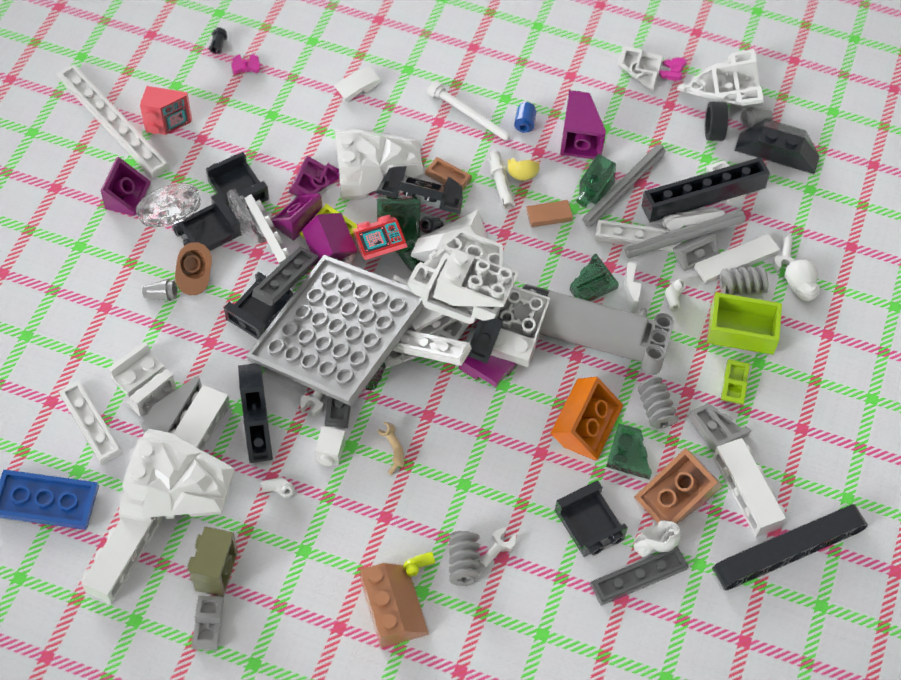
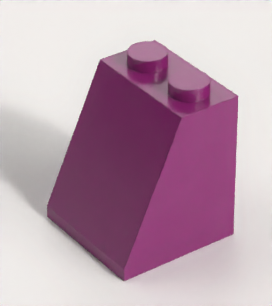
(583, 127)

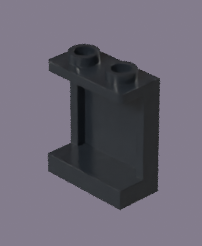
(237, 175)
(209, 226)
(252, 314)
(485, 338)
(590, 519)

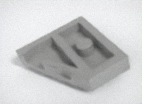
(716, 426)

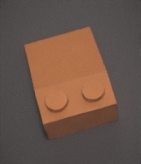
(678, 489)

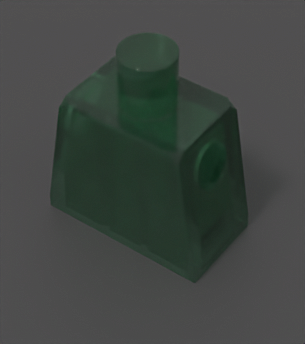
(596, 181)

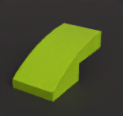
(735, 382)

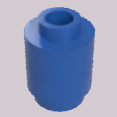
(525, 117)

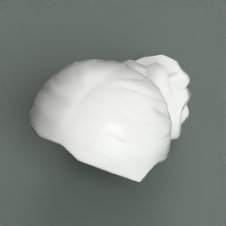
(802, 279)
(659, 538)

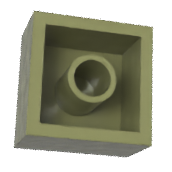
(213, 561)

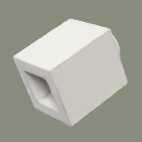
(330, 446)

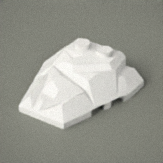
(367, 157)
(426, 274)
(173, 479)

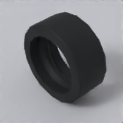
(716, 121)

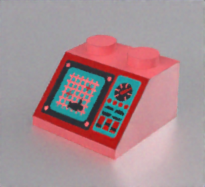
(164, 110)
(379, 237)

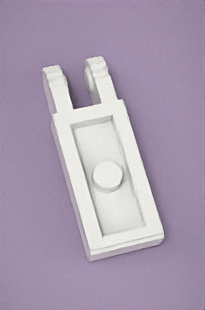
(678, 220)

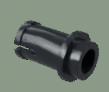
(219, 36)
(430, 224)

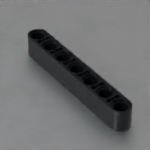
(789, 547)

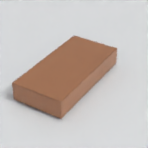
(440, 170)
(549, 213)

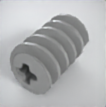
(743, 278)
(657, 403)
(463, 558)

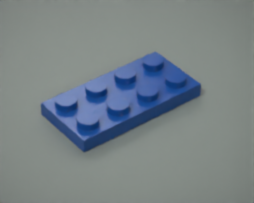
(46, 499)

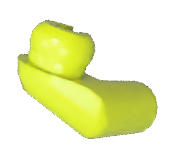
(413, 564)

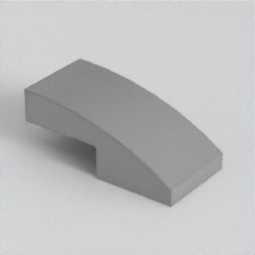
(207, 623)

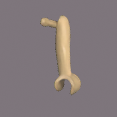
(398, 457)

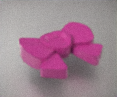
(245, 66)
(676, 66)

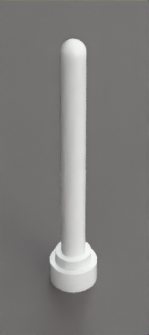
(437, 90)

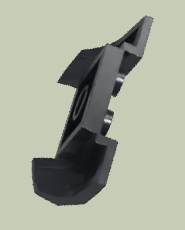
(396, 181)

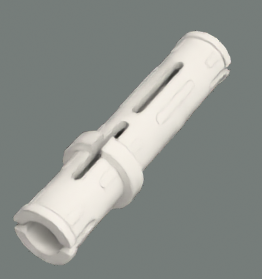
(498, 172)

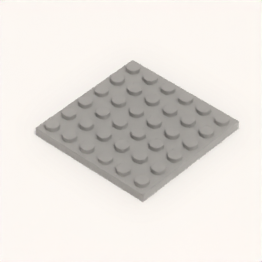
(337, 329)

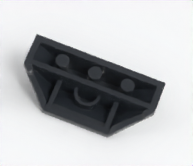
(779, 145)

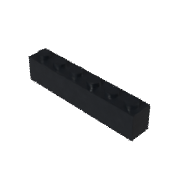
(705, 189)

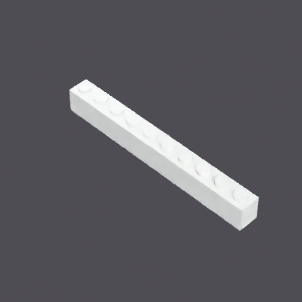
(131, 536)

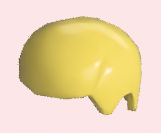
(523, 170)

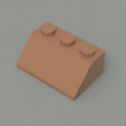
(392, 604)

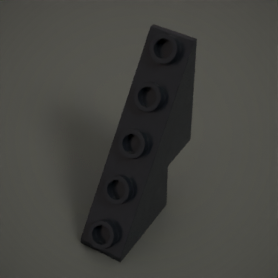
(255, 413)

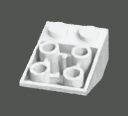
(473, 281)
(521, 326)

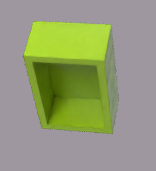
(744, 323)

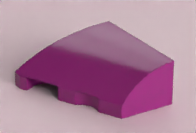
(313, 177)
(492, 372)

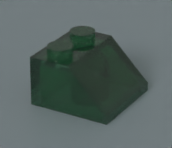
(405, 210)

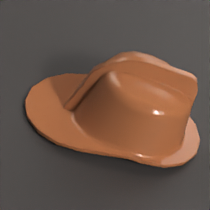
(193, 268)

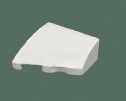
(641, 65)

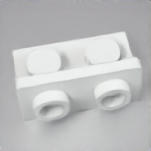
(135, 369)
(152, 392)

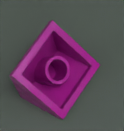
(124, 188)
(297, 214)
(329, 236)

